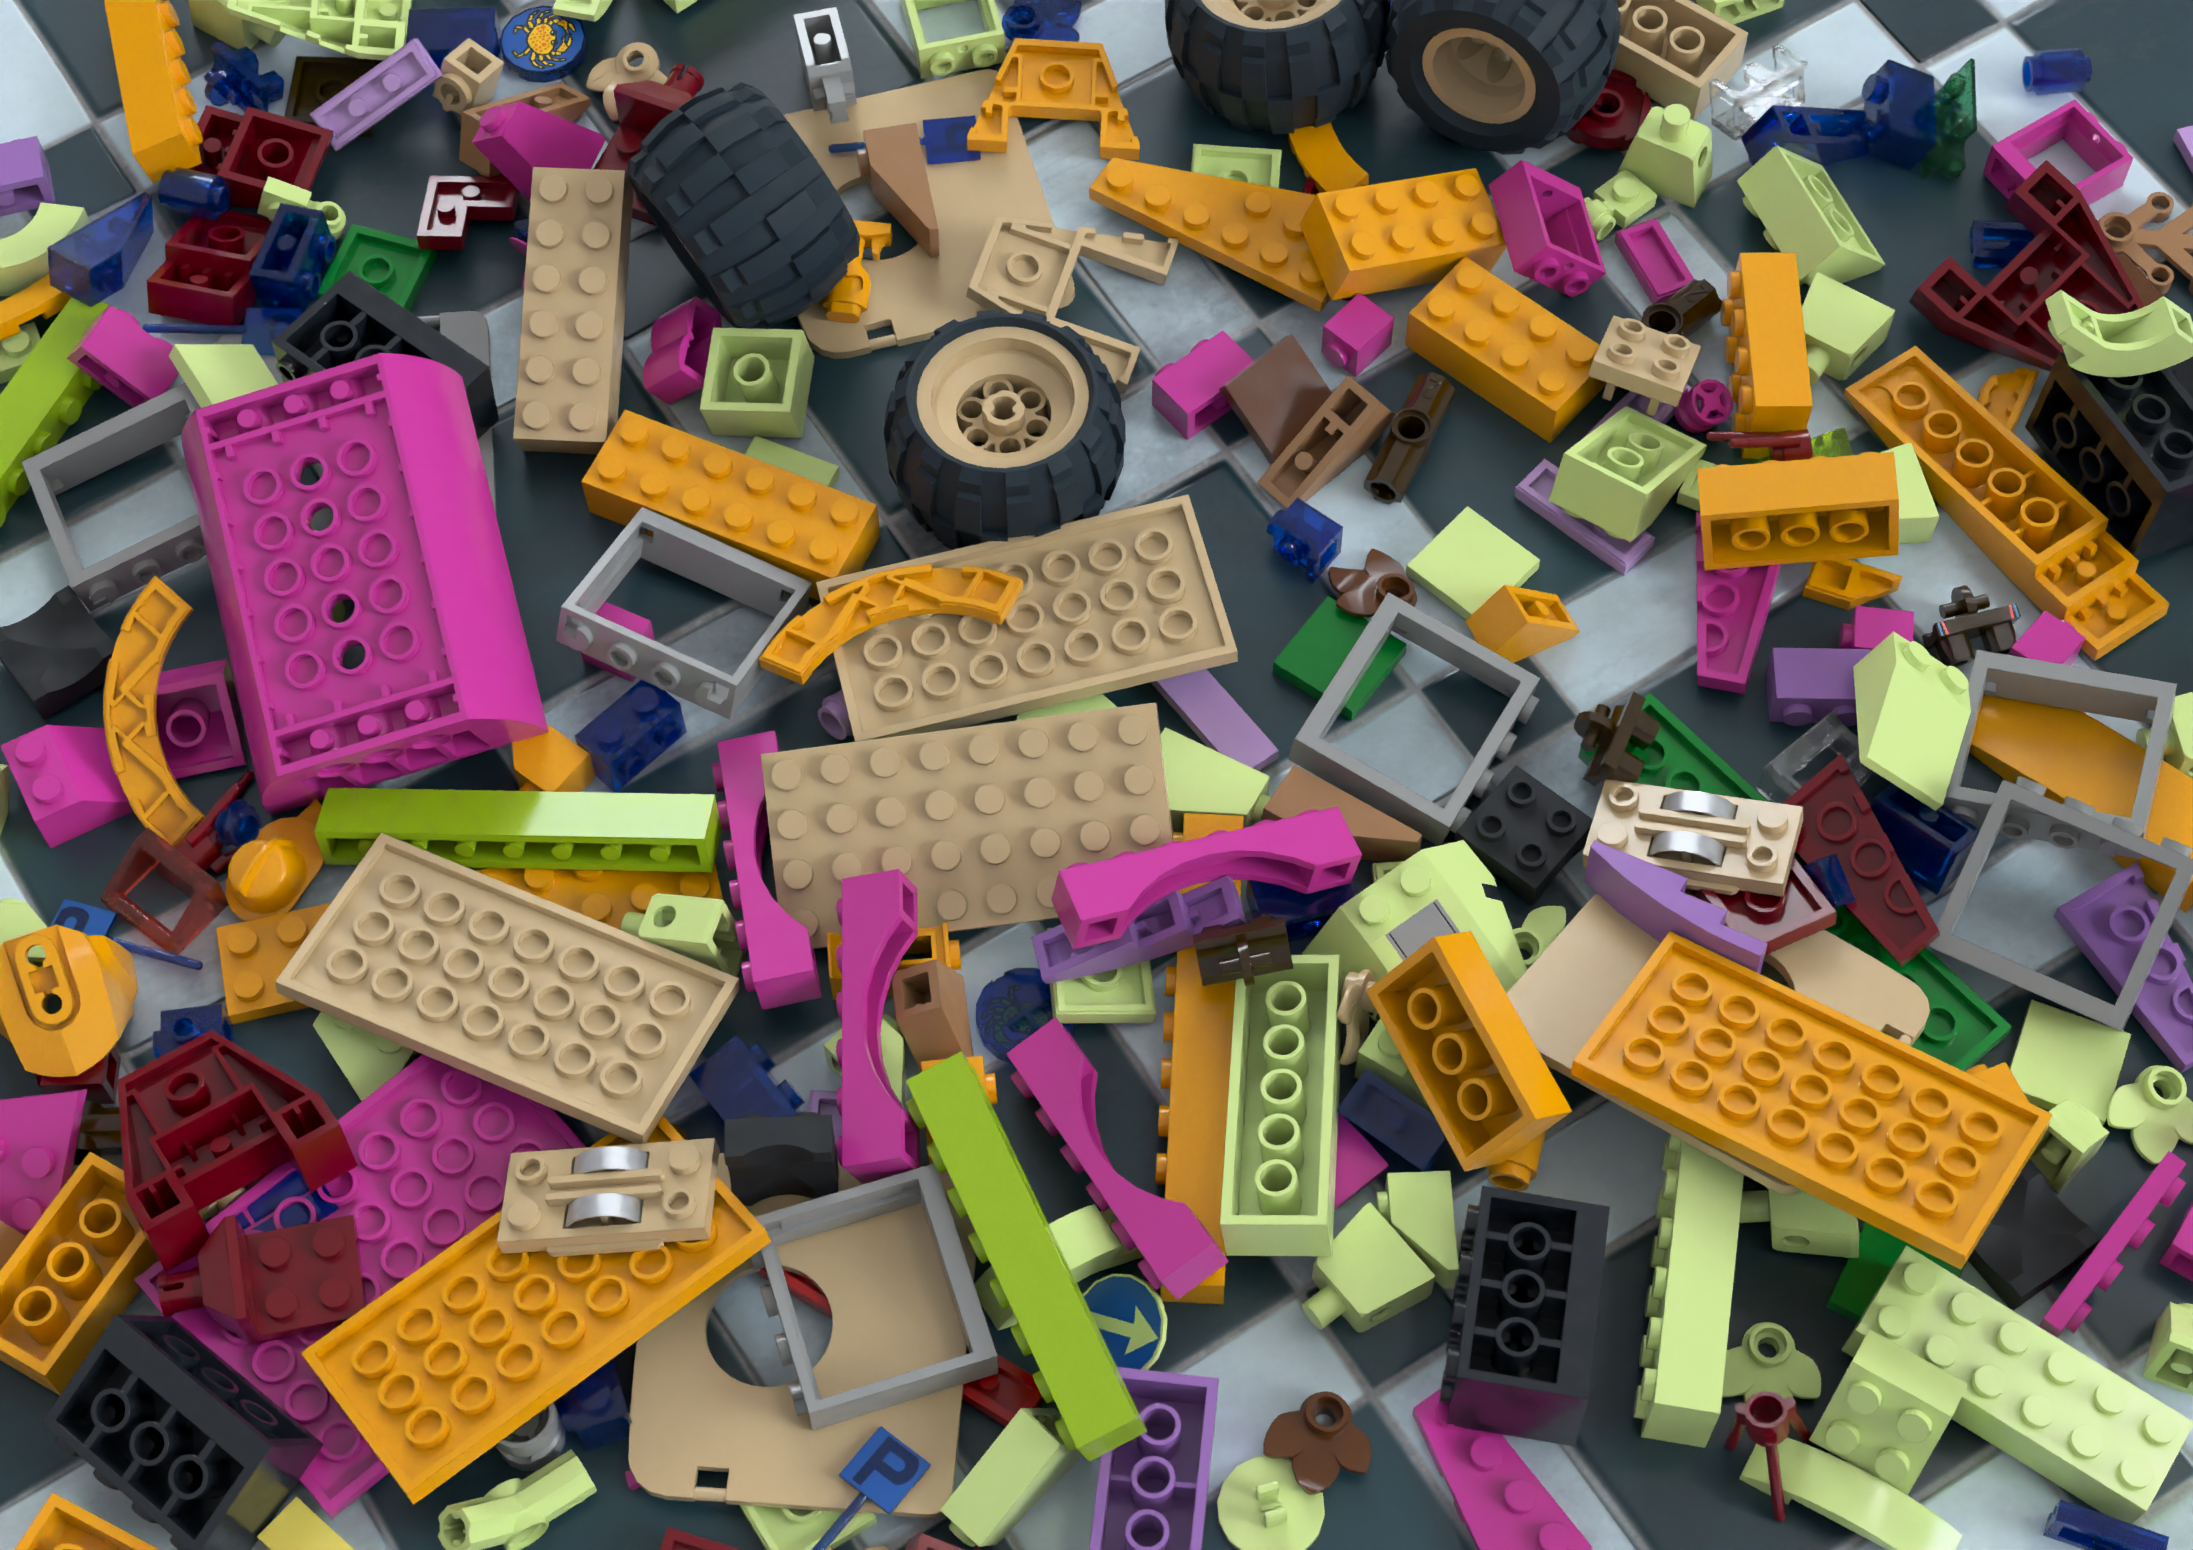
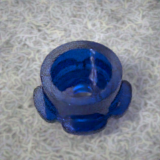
(237, 824)

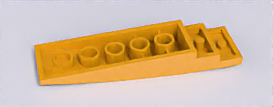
(2010, 502)
(2089, 763)

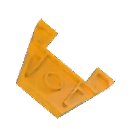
(1055, 83)

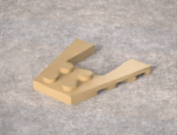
(1030, 266)

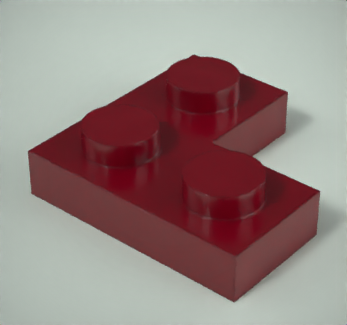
(458, 199)

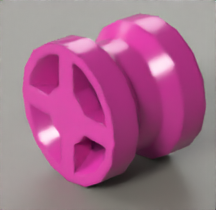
(1715, 405)

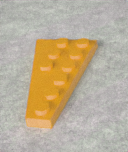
(1224, 219)

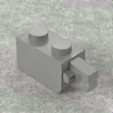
(826, 62)

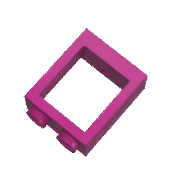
(2009, 164)
(1547, 231)

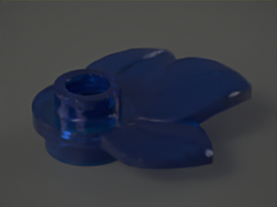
(1042, 20)

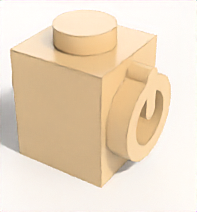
(467, 77)

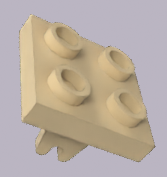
(1644, 362)

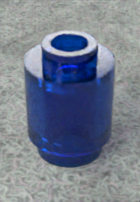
(2056, 71)
(194, 193)

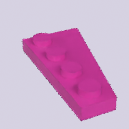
(1730, 620)
(2131, 1229)
(1494, 1487)

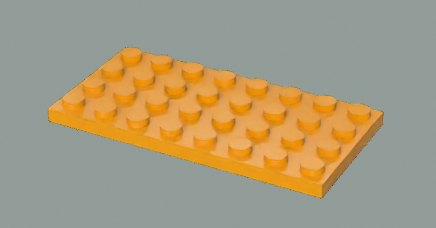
(1814, 1098)
(498, 1337)

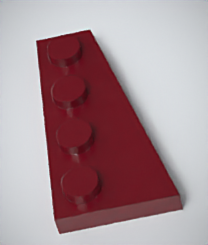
(1842, 823)

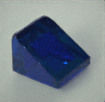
(1830, 880)

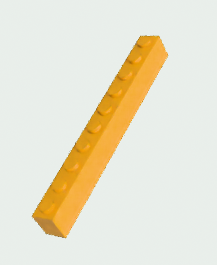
(1197, 1082)

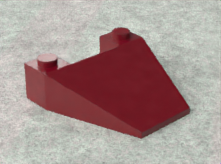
(2064, 256)
(208, 1126)

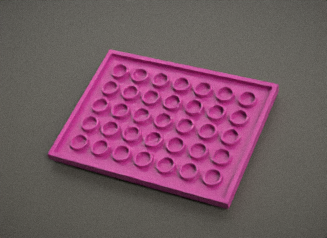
(426, 1175)

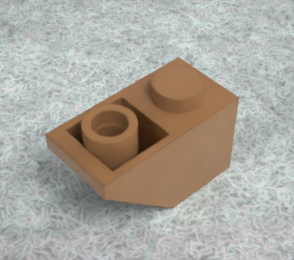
(932, 1011)

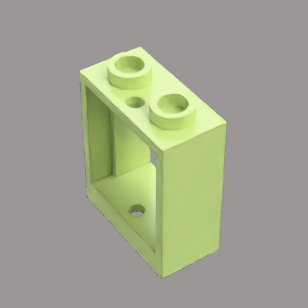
(956, 53)

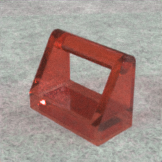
(154, 853)

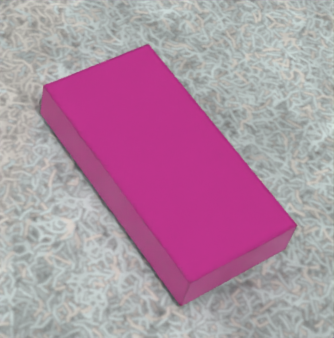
(1653, 260)

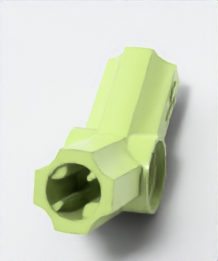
(517, 1509)

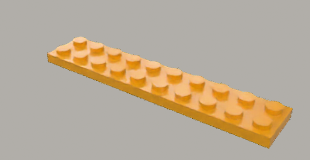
(259, 949)

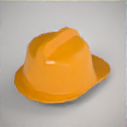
(273, 869)

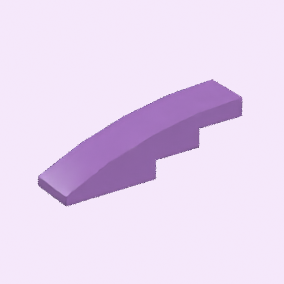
(1658, 904)
(1156, 932)

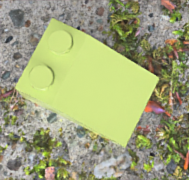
(1624, 473)
(1910, 717)

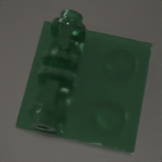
(1953, 123)

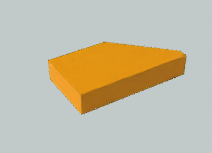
(1848, 583)

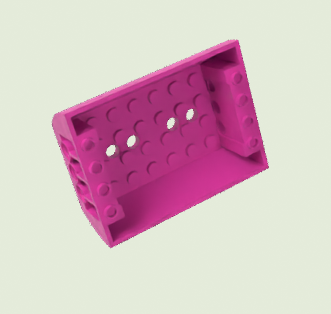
(405, 543)

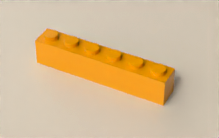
(154, 85)

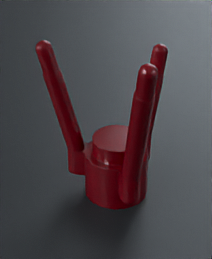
(1782, 445)
(201, 842)
(1768, 1424)

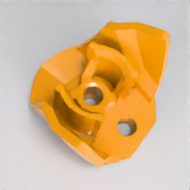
(96, 992)

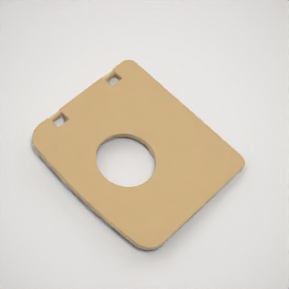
(914, 289)
(1602, 952)
(887, 1321)

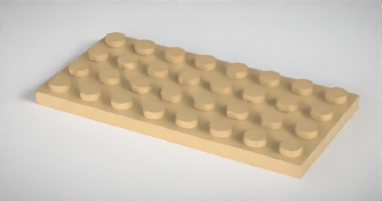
(1097, 613)
(966, 814)
(510, 988)

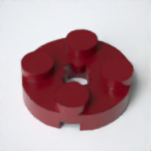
(1617, 128)

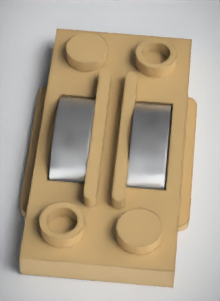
(1700, 835)
(609, 1198)

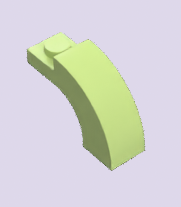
(26, 253)
(2123, 342)
(1087, 1246)

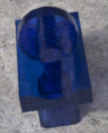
(237, 81)

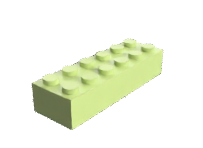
(1283, 1112)
(1689, 1296)
(2030, 1388)

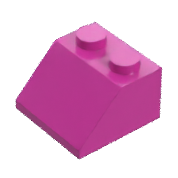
(199, 719)
(66, 780)

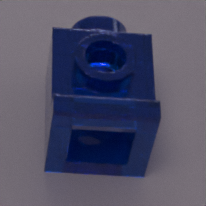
(1306, 538)

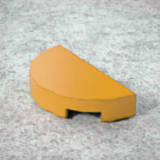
(2007, 395)

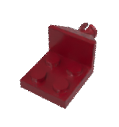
(639, 110)
(273, 1279)

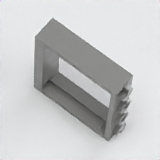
(93, 454)
(703, 562)
(2069, 689)
(1372, 786)
(2080, 816)
(845, 1208)

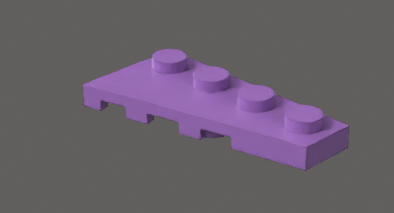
(2110, 930)

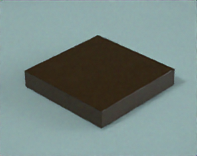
(320, 79)

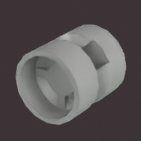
(544, 1441)

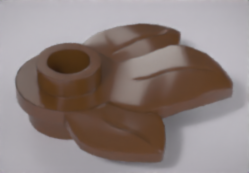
(1365, 589)
(1316, 1449)

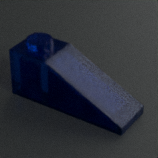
(1811, 132)
(103, 253)

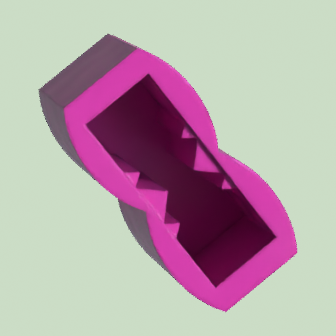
(680, 350)

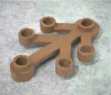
(2169, 240)

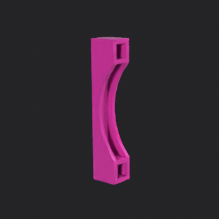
(1297, 852)
(877, 929)
(779, 947)
(1165, 1231)

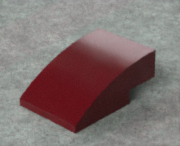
(257, 147)
(209, 270)

